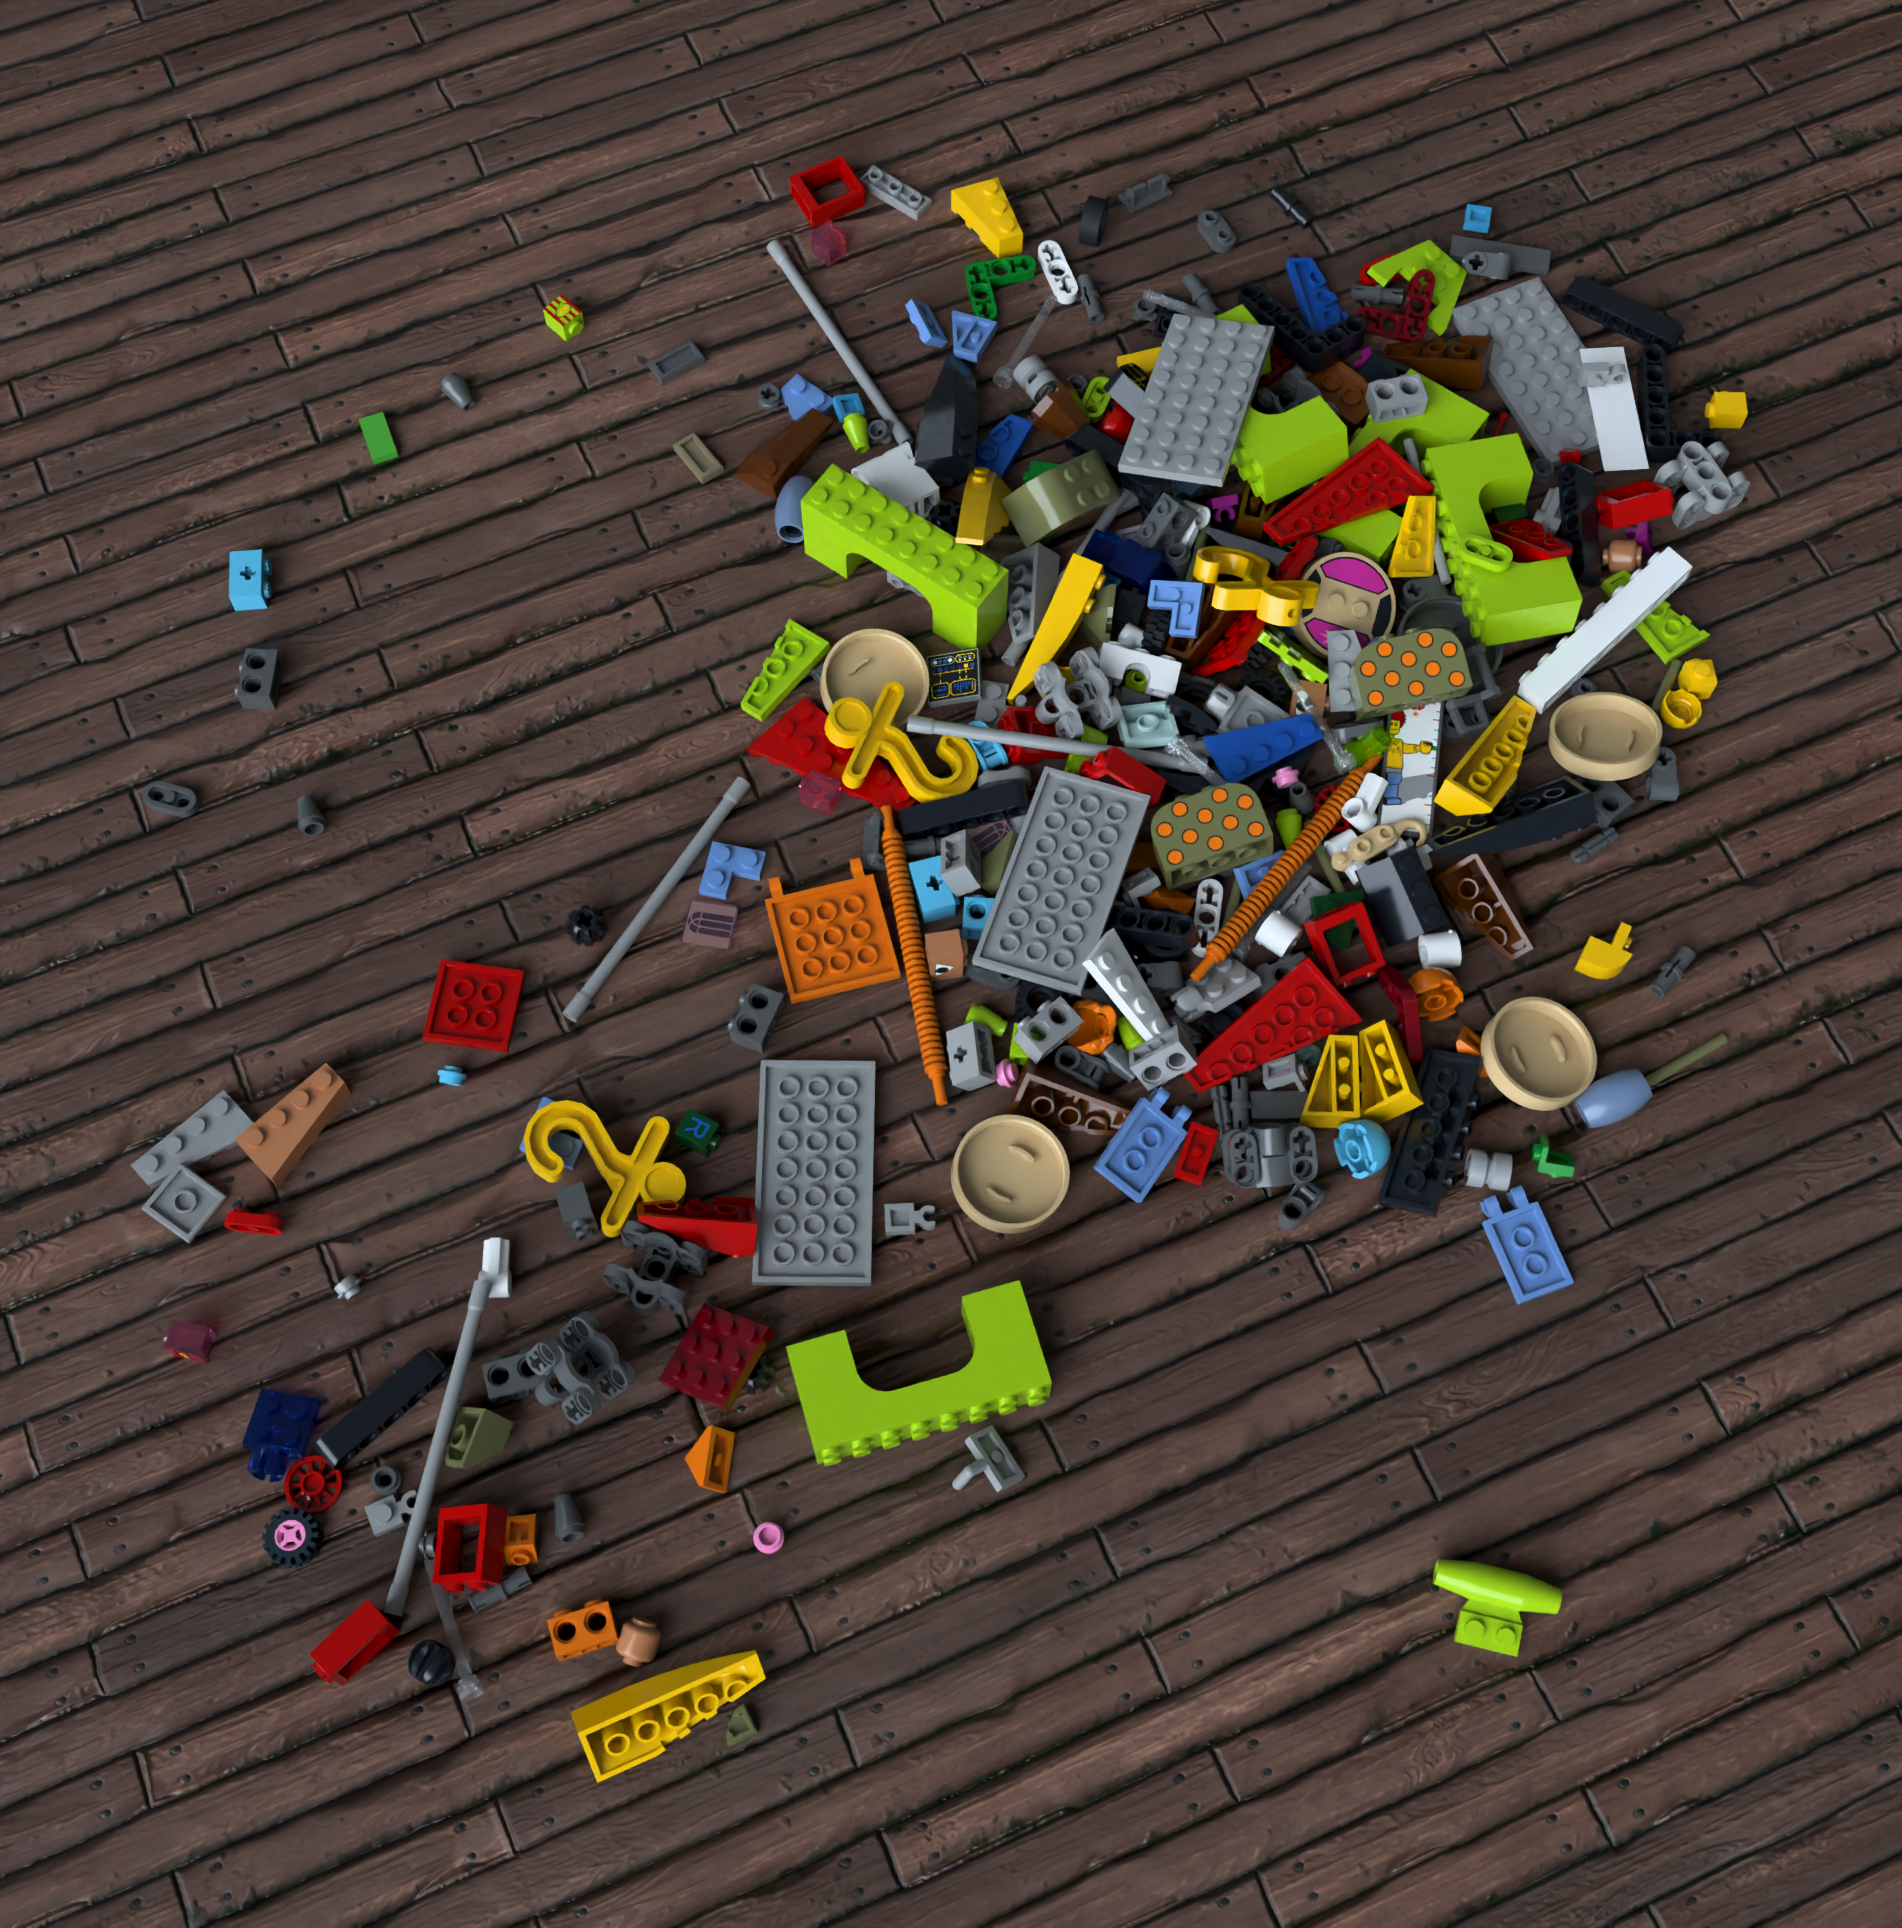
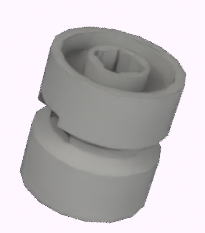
(1035, 378)
(1488, 1170)

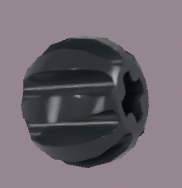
(946, 516)
(586, 917)
(764, 1373)
(431, 1662)

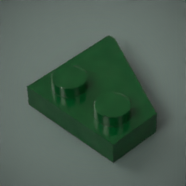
(1339, 935)

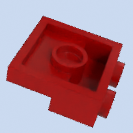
(1025, 721)

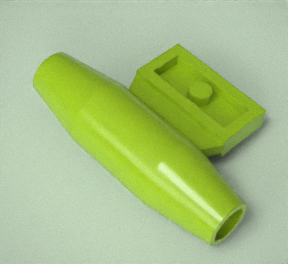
(1493, 1604)

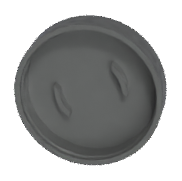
(1447, 612)

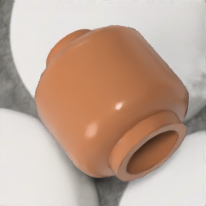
(1623, 556)
(638, 1641)

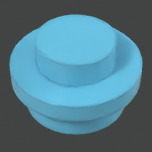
(451, 1076)

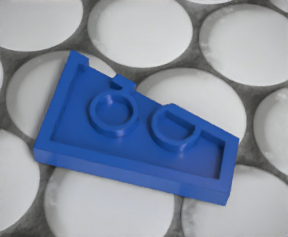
(1003, 445)

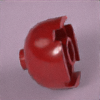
(1117, 424)

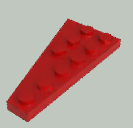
(1358, 488)
(1247, 626)
(802, 745)
(1284, 1019)

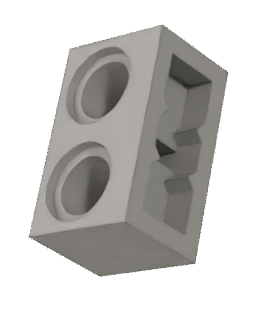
(1396, 398)
(961, 863)
(1051, 1033)
(1160, 1054)

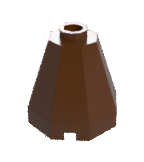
(1060, 411)

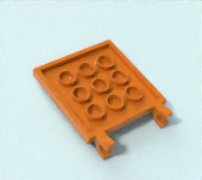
(831, 936)

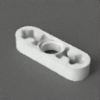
(1058, 262)
(1213, 908)

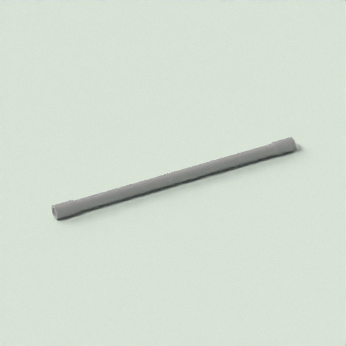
(783, 260)
(1015, 651)
(930, 726)
(583, 997)
(400, 1586)

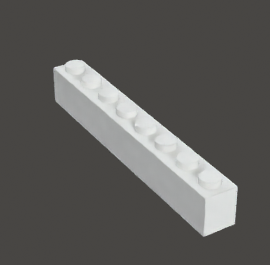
(1604, 629)

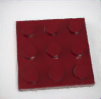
(716, 1356)

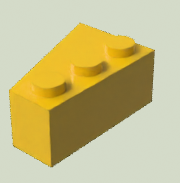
(990, 216)
(1386, 1075)
(1335, 1087)

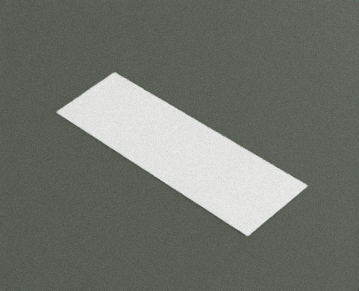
(1616, 415)

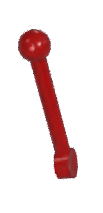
(1503, 417)

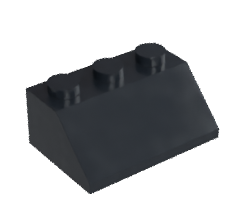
(1401, 896)

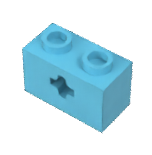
(249, 580)
(931, 904)

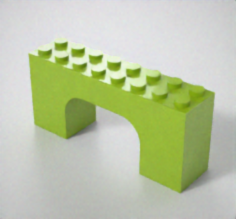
(1445, 422)
(1290, 447)
(854, 521)
(1525, 598)
(854, 1418)

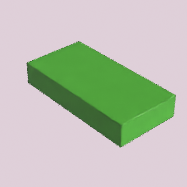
(378, 438)

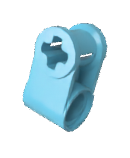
(988, 753)

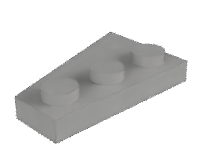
(1342, 652)

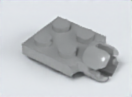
(1241, 709)
(1216, 990)

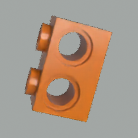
(585, 1638)

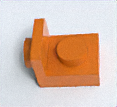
(521, 1540)

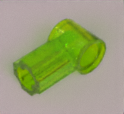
(1369, 746)

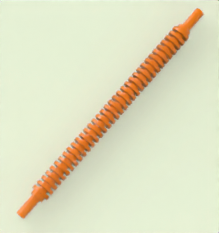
(1283, 870)
(914, 956)

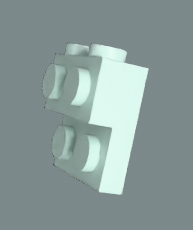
(1146, 725)

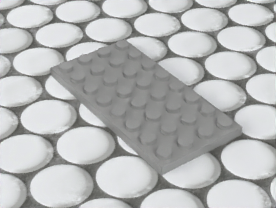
(1534, 366)
(1197, 400)
(1061, 880)
(815, 1173)

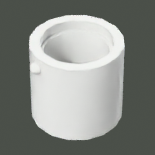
(1278, 934)
(1440, 949)

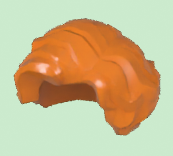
(1097, 1027)

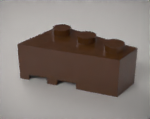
(1255, 513)
(1212, 626)

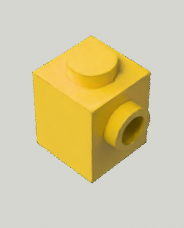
(1727, 410)
(1698, 678)

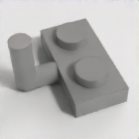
(994, 703)
(991, 1458)

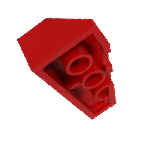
(1528, 540)

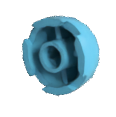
(1363, 1147)

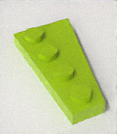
(1663, 628)
(789, 663)

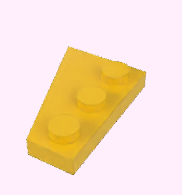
(1416, 540)

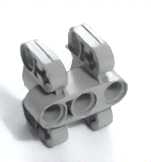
(1708, 486)
(1085, 670)

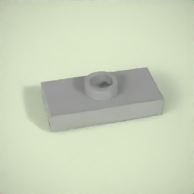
(1298, 905)

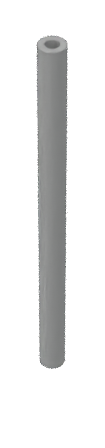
(1439, 556)

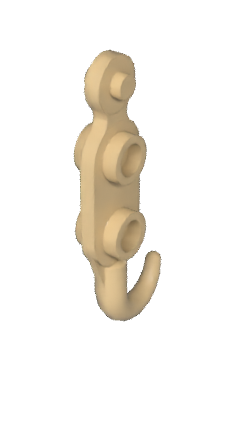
(1375, 842)

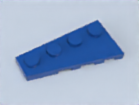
(1314, 299)
(1255, 748)

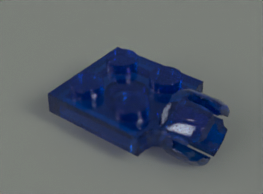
(279, 1432)

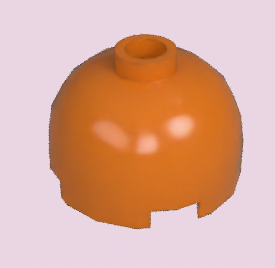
(1436, 992)

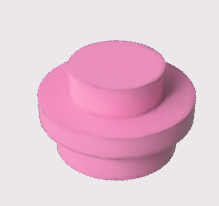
(1285, 777)
(1007, 1073)
(768, 1537)

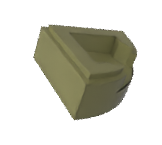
(740, 1726)

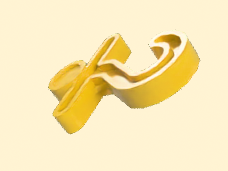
(1275, 601)
(876, 733)
(626, 1175)

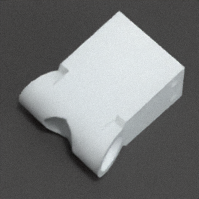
(900, 479)

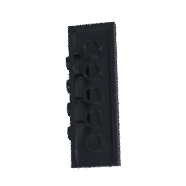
(1433, 1133)

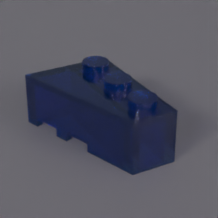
(1127, 559)

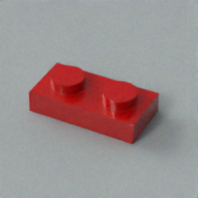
(1196, 1153)

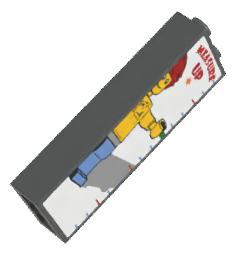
(1411, 768)

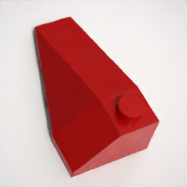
(723, 1225)

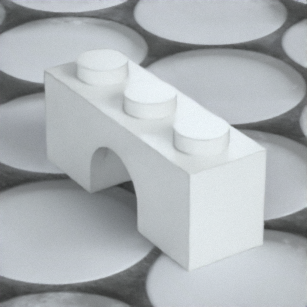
(1160, 672)

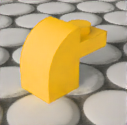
(1603, 959)

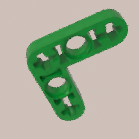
(988, 278)

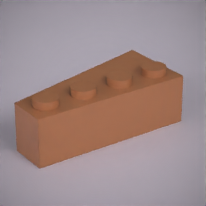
(294, 1124)

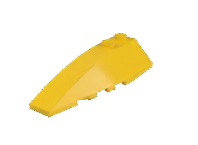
(981, 507)
(1061, 620)
(1490, 764)
(652, 1713)

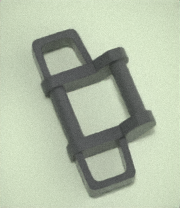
(1476, 700)

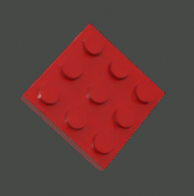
(474, 1006)

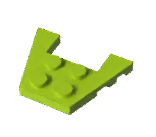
(1447, 274)
(1294, 654)

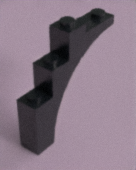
(1189, 785)

